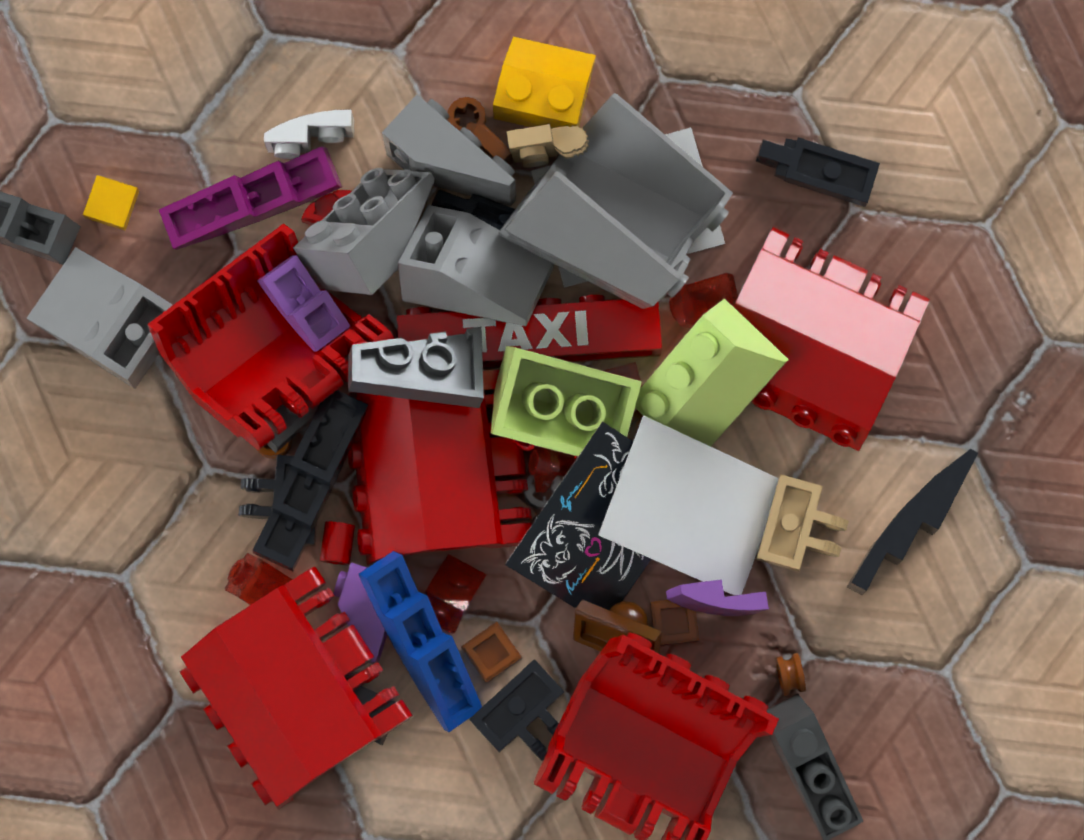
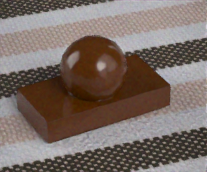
(597, 625)

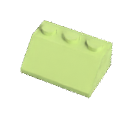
(710, 375)
(558, 401)

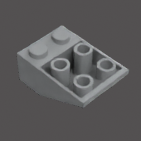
(427, 142)
(366, 231)
(470, 268)
(101, 316)

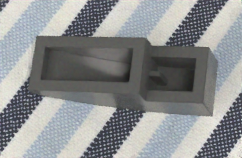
(36, 229)

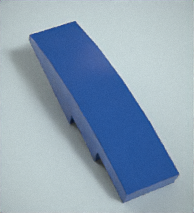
(420, 642)

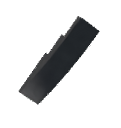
(310, 479)
(923, 511)

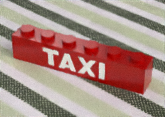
(565, 331)

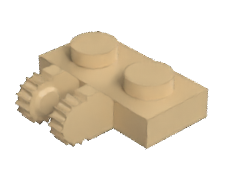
(538, 143)
(790, 525)

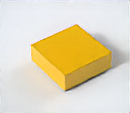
(111, 202)

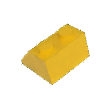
(542, 85)

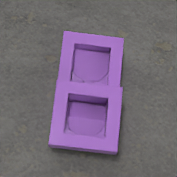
(302, 303)
(710, 599)

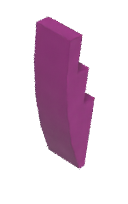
(250, 199)

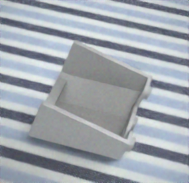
(621, 208)

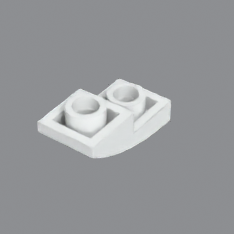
(295, 135)

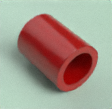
(337, 543)

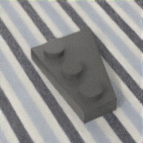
(424, 370)

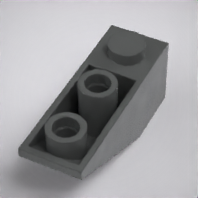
(813, 768)

